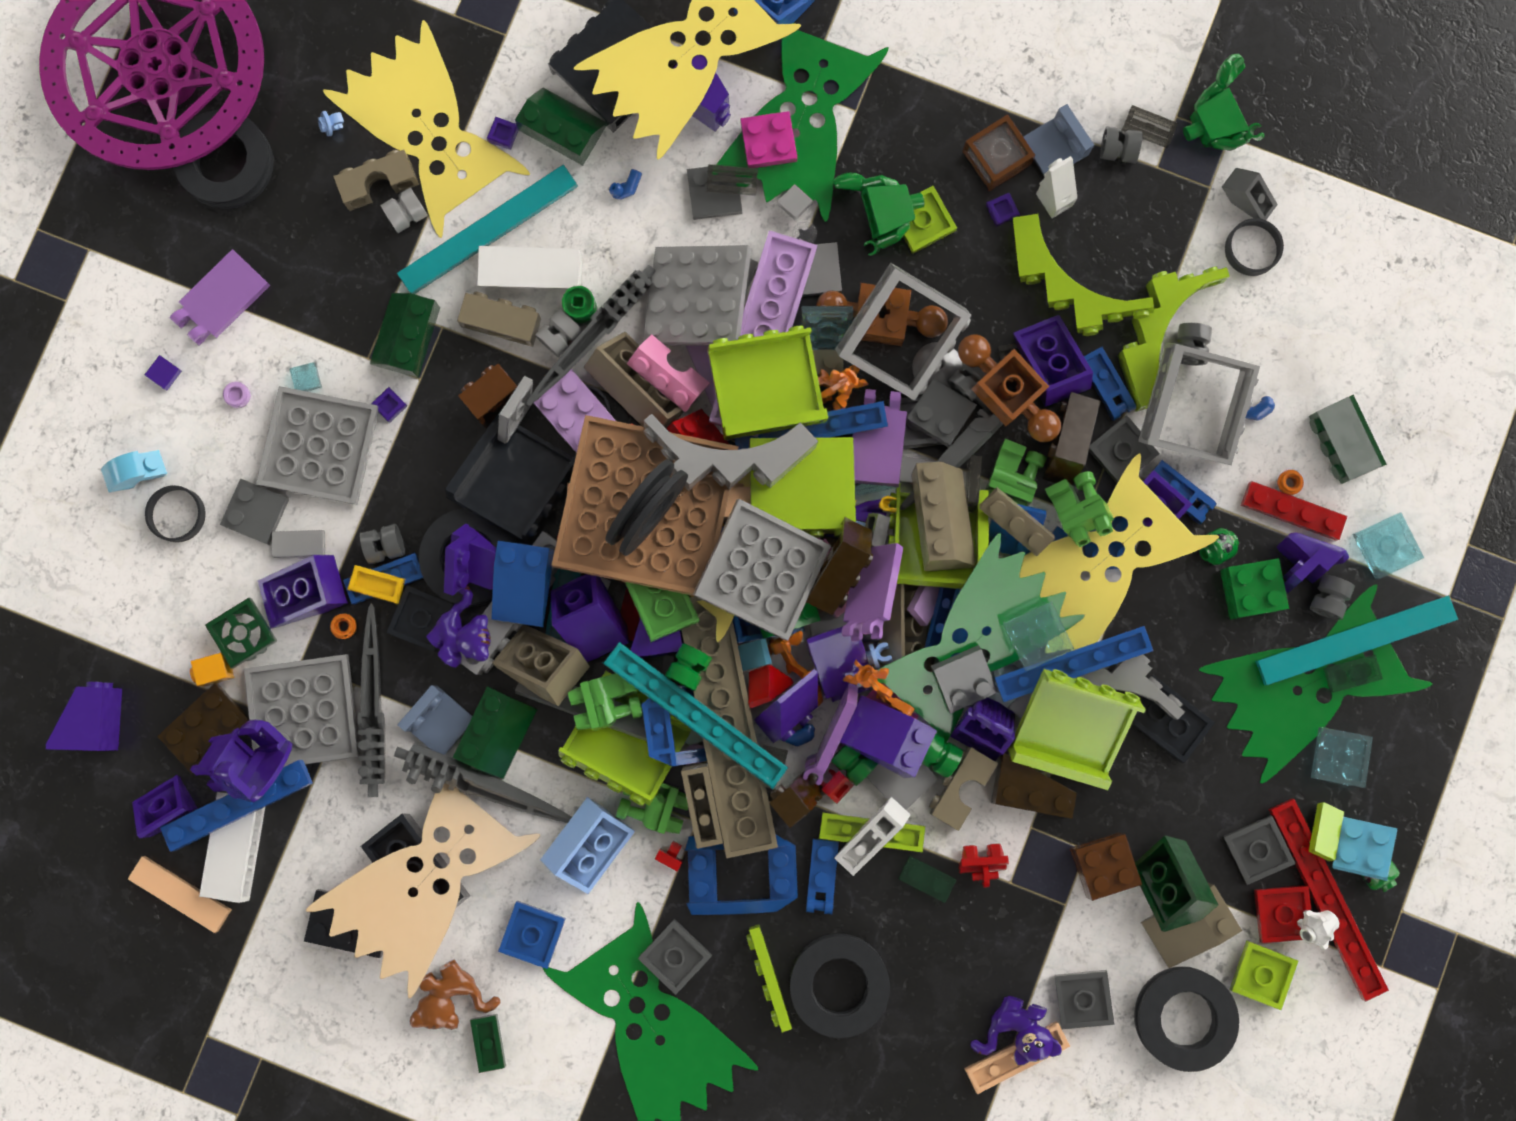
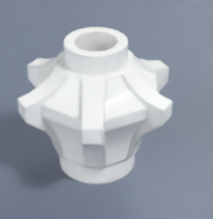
(1318, 927)

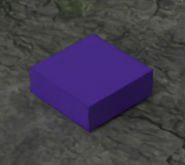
(502, 133)
(1002, 209)
(163, 372)
(389, 404)

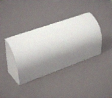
(529, 267)
(232, 858)

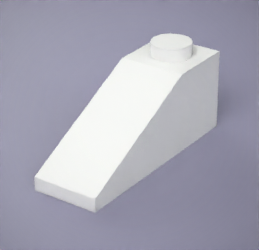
(873, 836)

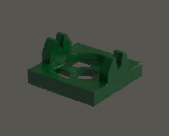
(266, 638)

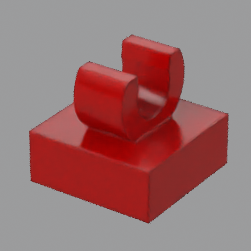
(837, 786)
(670, 857)

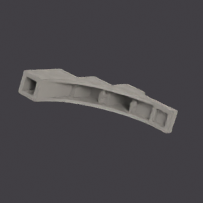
(767, 461)
(1126, 677)

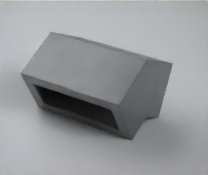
(879, 526)

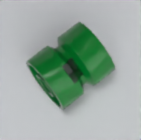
(579, 304)
(688, 666)
(942, 757)
(854, 763)

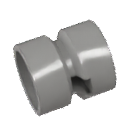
(404, 210)
(561, 324)

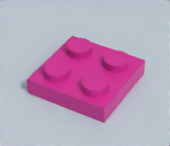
(768, 139)

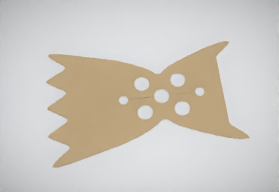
(414, 927)

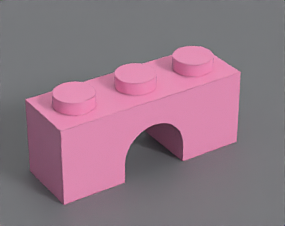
(678, 386)

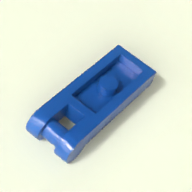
(1109, 384)
(1188, 490)
(822, 875)

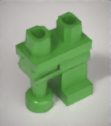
(1005, 476)
(1083, 516)
(599, 698)
(658, 814)

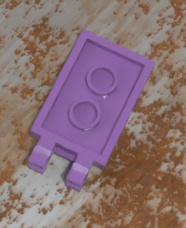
(219, 297)
(881, 449)
(873, 596)
(832, 735)

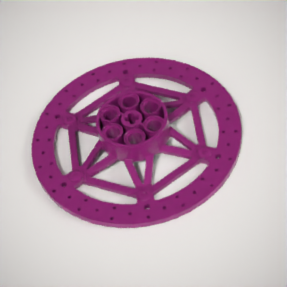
(158, 71)

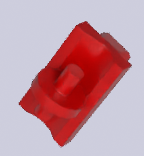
(993, 862)

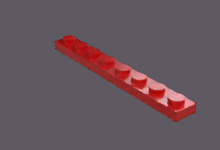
(1328, 897)

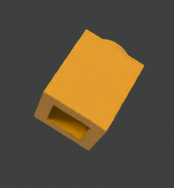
(210, 670)

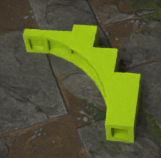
(1090, 308)
(1141, 361)

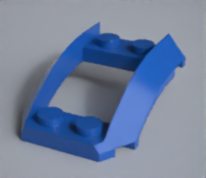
(660, 736)
(704, 881)

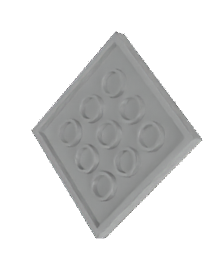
(697, 294)
(318, 445)
(762, 570)
(308, 705)

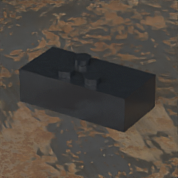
(402, 834)

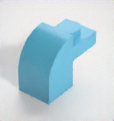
(130, 468)

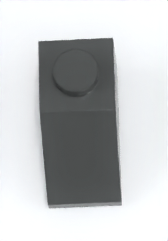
(1250, 193)

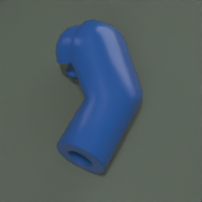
(628, 188)
(1262, 409)
(802, 735)

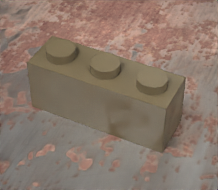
(499, 318)
(701, 804)

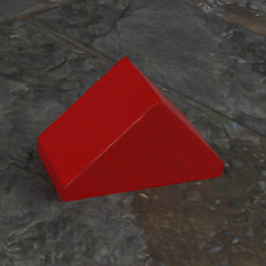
(766, 684)

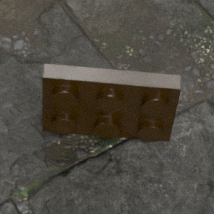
(207, 717)

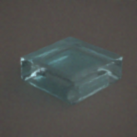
(306, 377)

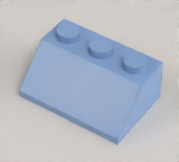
(587, 846)

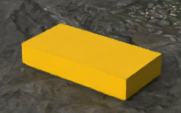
(376, 584)

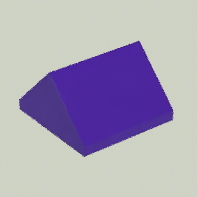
(1167, 494)
(162, 807)

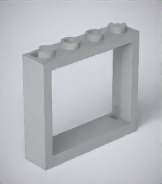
(871, 309)
(1162, 393)

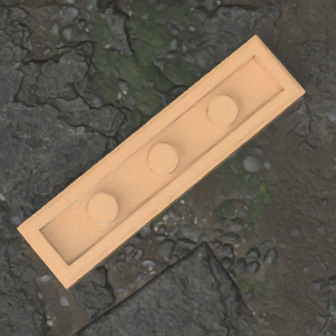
(179, 894)
(1002, 1064)

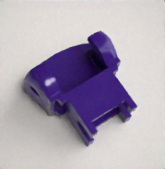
(238, 768)

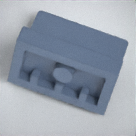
(1059, 139)
(436, 720)

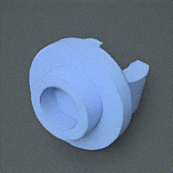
(329, 123)
(874, 656)

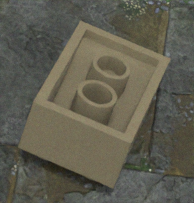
(542, 664)
(1195, 938)

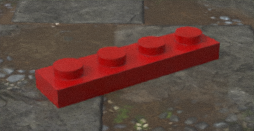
(1294, 511)

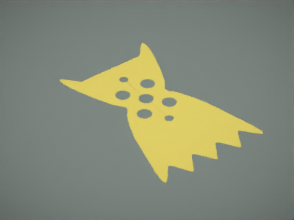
(670, 96)
(385, 109)
(1097, 596)

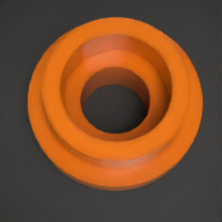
(1297, 479)
(338, 620)

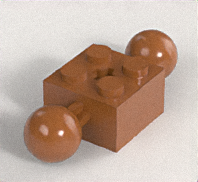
(891, 329)
(1013, 371)

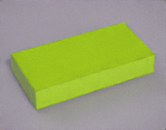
(1326, 831)

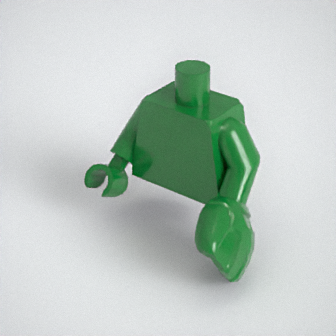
(1217, 115)
(886, 206)

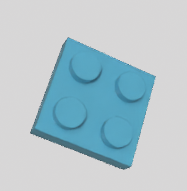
(1365, 848)

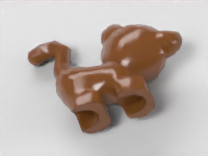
(437, 1008)

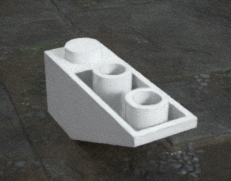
(1058, 188)

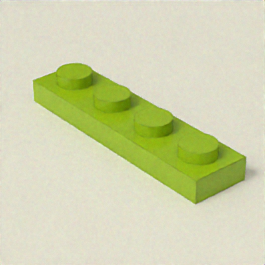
(844, 827)
(772, 989)

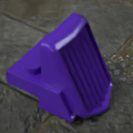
(1310, 557)
(468, 560)
(986, 728)

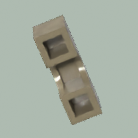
(356, 183)
(948, 804)

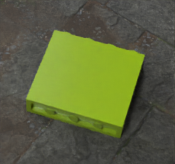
(766, 382)
(815, 491)
(907, 535)
(1074, 728)
(621, 758)

